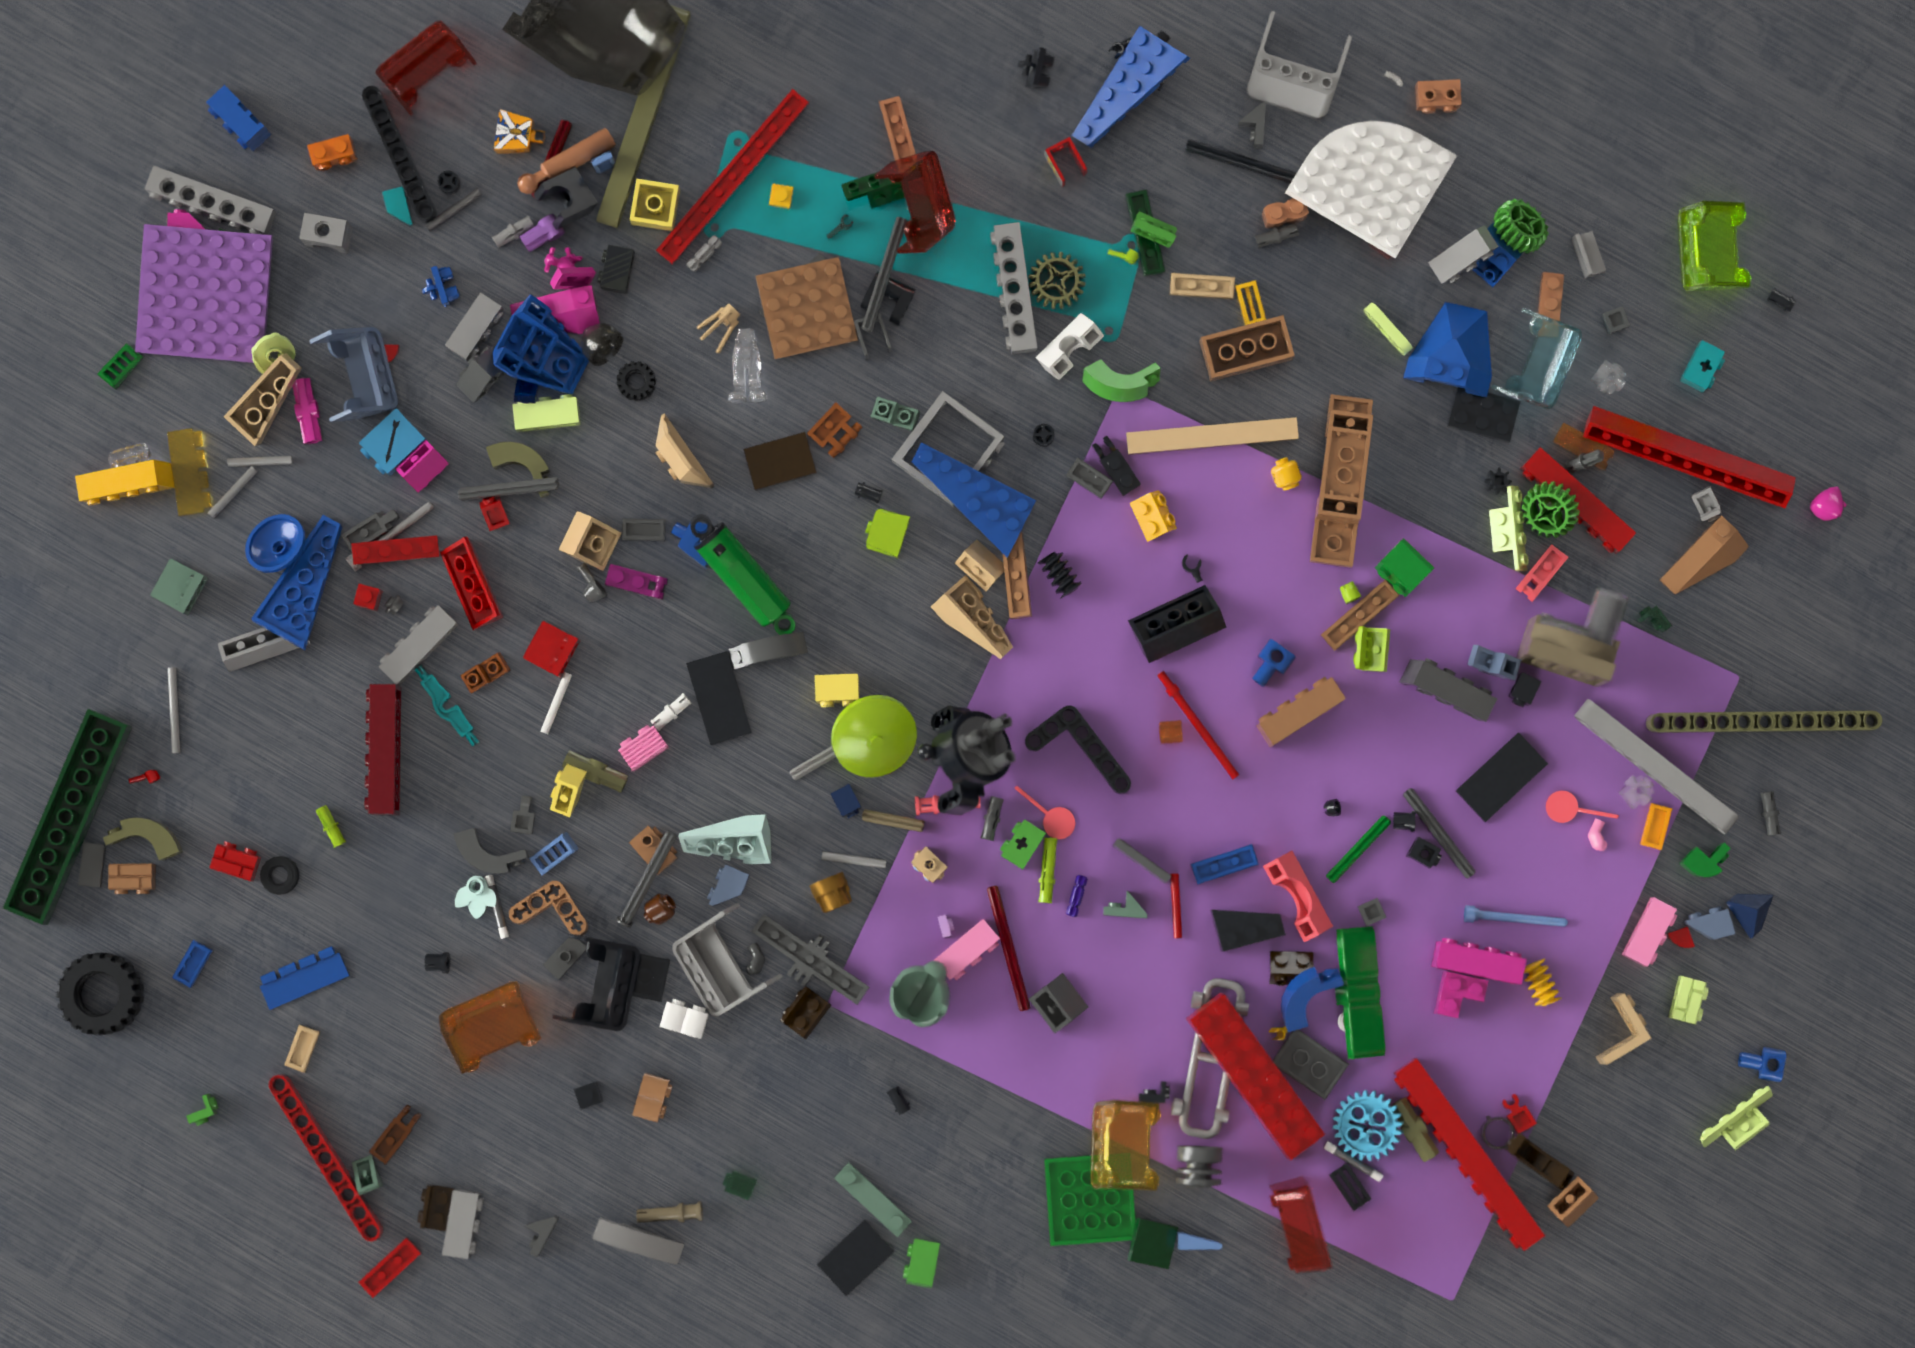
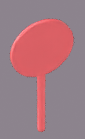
(1563, 807)
(1057, 822)

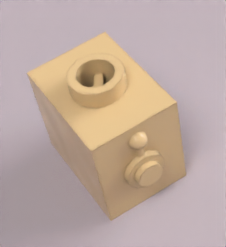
(930, 874)

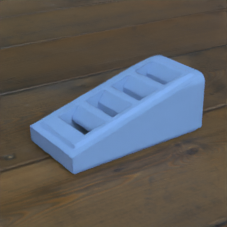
(603, 162)
(568, 842)
(1191, 1242)

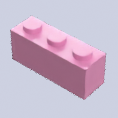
(1649, 932)
(968, 949)

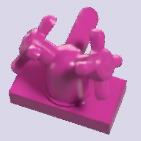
(567, 274)

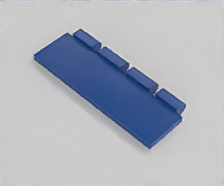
(310, 977)

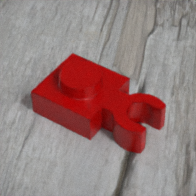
(1519, 1117)

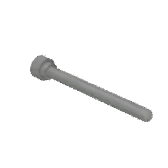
(398, 529)

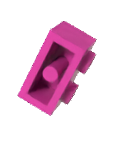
(421, 466)

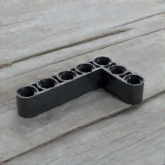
(1083, 743)

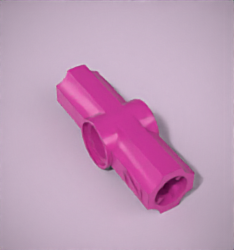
(307, 411)

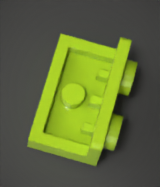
(1372, 649)

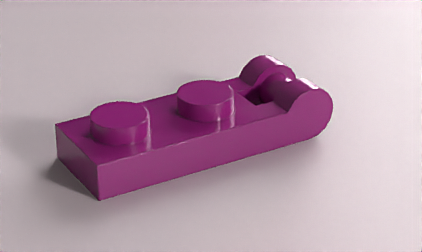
(635, 581)

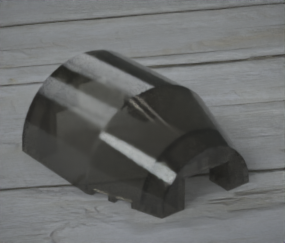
(602, 40)

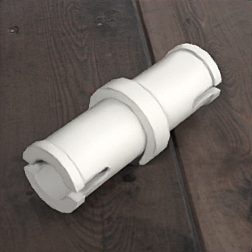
(671, 711)

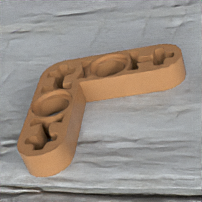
(556, 901)

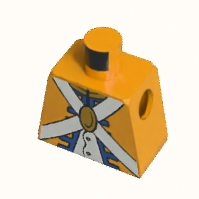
(516, 133)

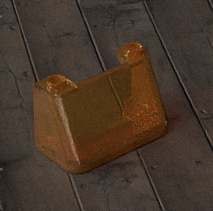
(488, 1025)

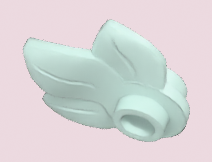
(476, 900)

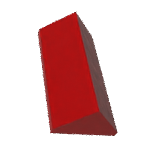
(471, 583)

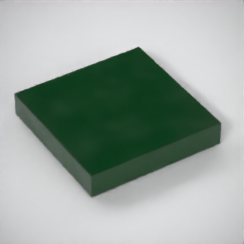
(1152, 1243)

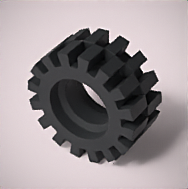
(627, 371)

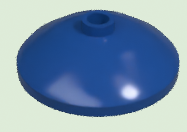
(275, 543)

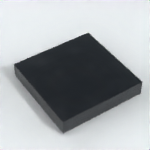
(651, 977)

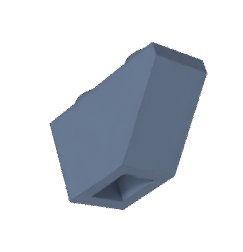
(730, 885)
(1711, 925)

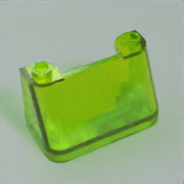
(1710, 246)

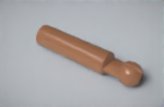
(568, 159)

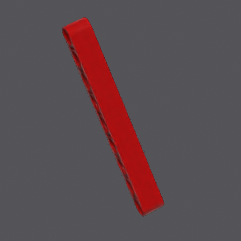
(316, 1152)

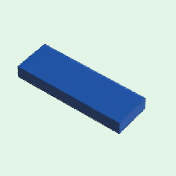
(1224, 864)

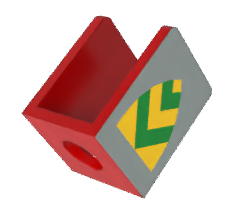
(1057, 147)

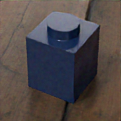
(846, 801)

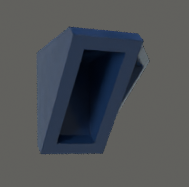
(1750, 911)

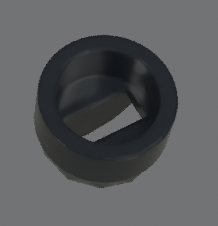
(1333, 808)

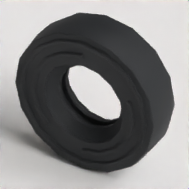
(266, 878)

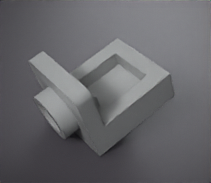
(1707, 504)

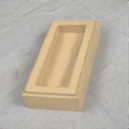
(302, 1048)

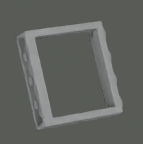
(983, 463)

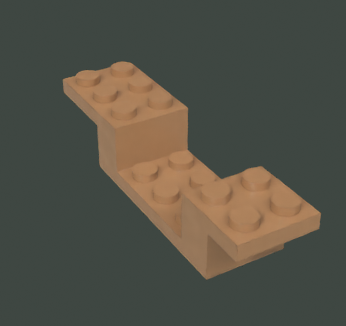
(1342, 480)

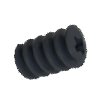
(1059, 573)

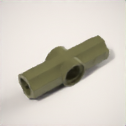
(597, 771)
(1415, 1130)

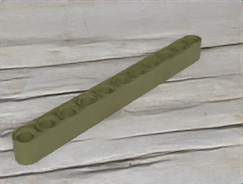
(635, 142)
(1774, 721)

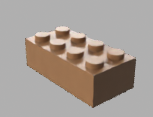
(1247, 348)
(1301, 711)

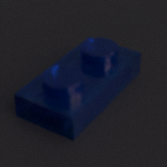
(525, 392)

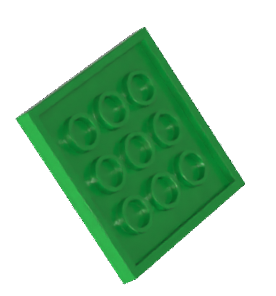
(1081, 1212)

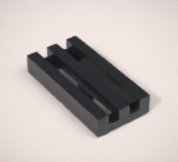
(1360, 1202)

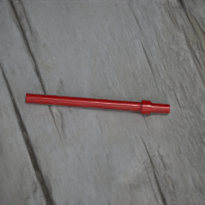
(1173, 691)

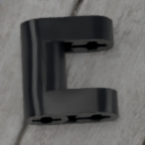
(895, 290)

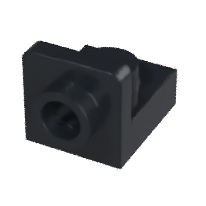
(1151, 1096)

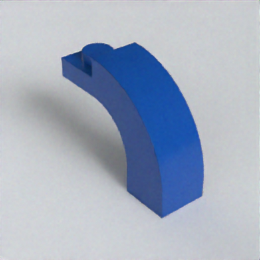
(1301, 990)

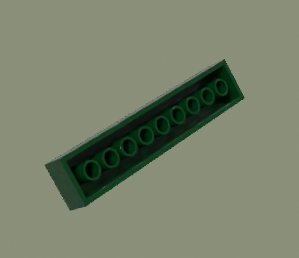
(67, 817)

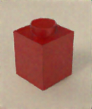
(368, 597)

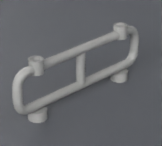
(1181, 1107)

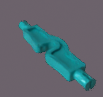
(439, 697)

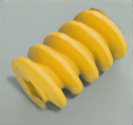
(1540, 983)

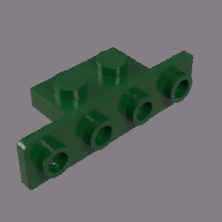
(877, 190)

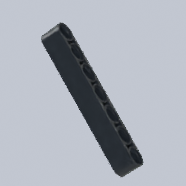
(392, 146)

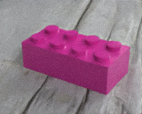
(1478, 962)

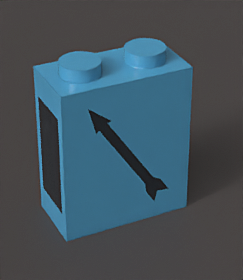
(391, 442)

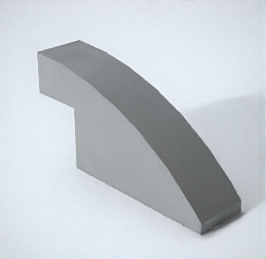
(638, 1241)

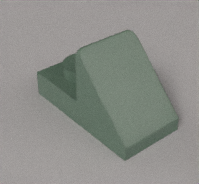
(1131, 909)

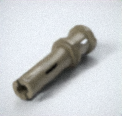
(681, 1212)

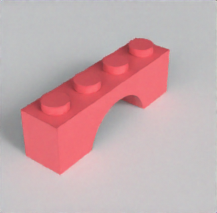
(1311, 916)

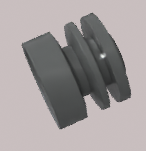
(1199, 1165)

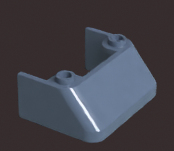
(366, 369)

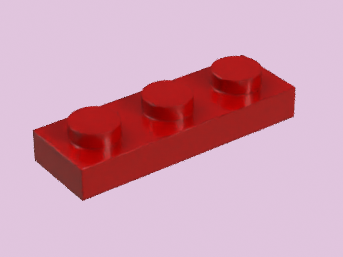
(389, 1267)

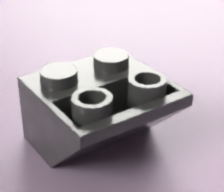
(1058, 1003)

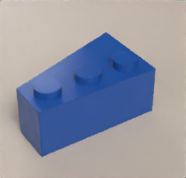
(237, 119)

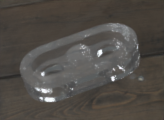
(129, 455)

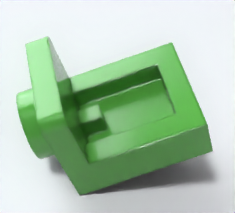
(201, 1117)

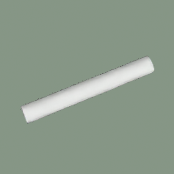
(556, 703)

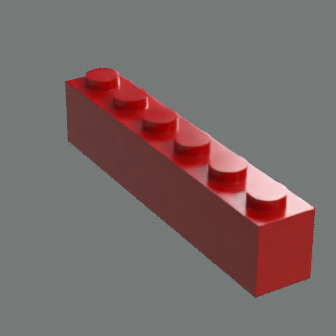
(1594, 514)

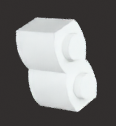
(684, 1019)

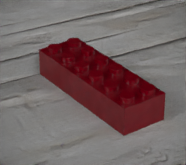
(384, 749)

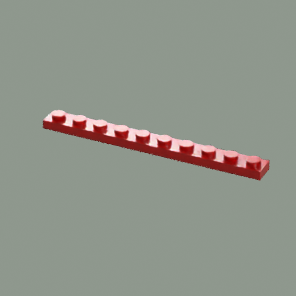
(732, 176)

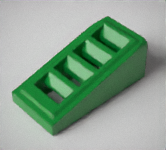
(120, 377)

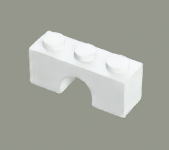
(1079, 333)

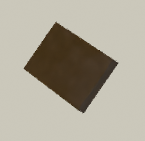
(779, 461)

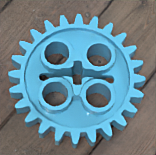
(1370, 1106)

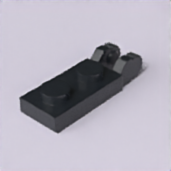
(1117, 468)

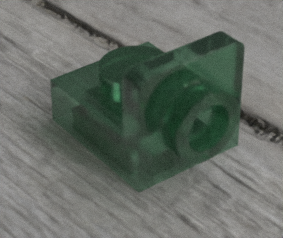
(1658, 620)

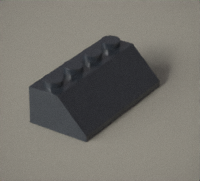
(1177, 623)

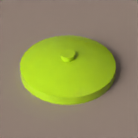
(873, 736)

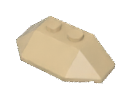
(679, 457)

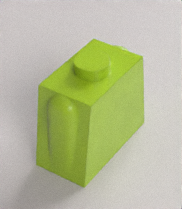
(887, 532)

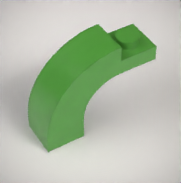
(1117, 386)

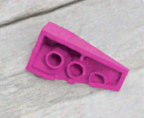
(572, 307)

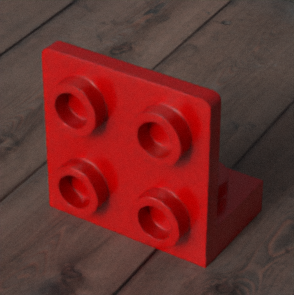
(551, 649)

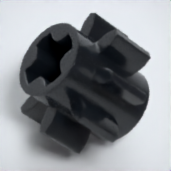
(1497, 488)

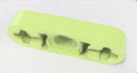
(1388, 329)

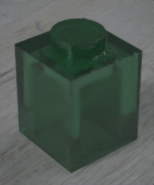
(739, 1184)

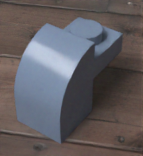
(1494, 663)

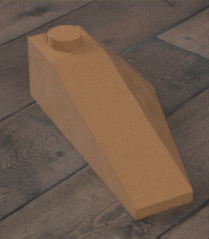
(1711, 552)

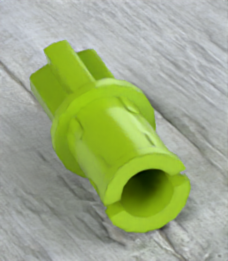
(330, 826)

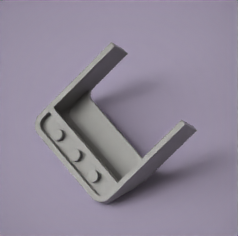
(1291, 83)
(713, 968)

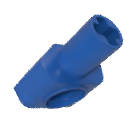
(1269, 667)
(1760, 1062)

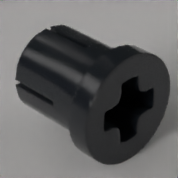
(1404, 821)
(438, 962)

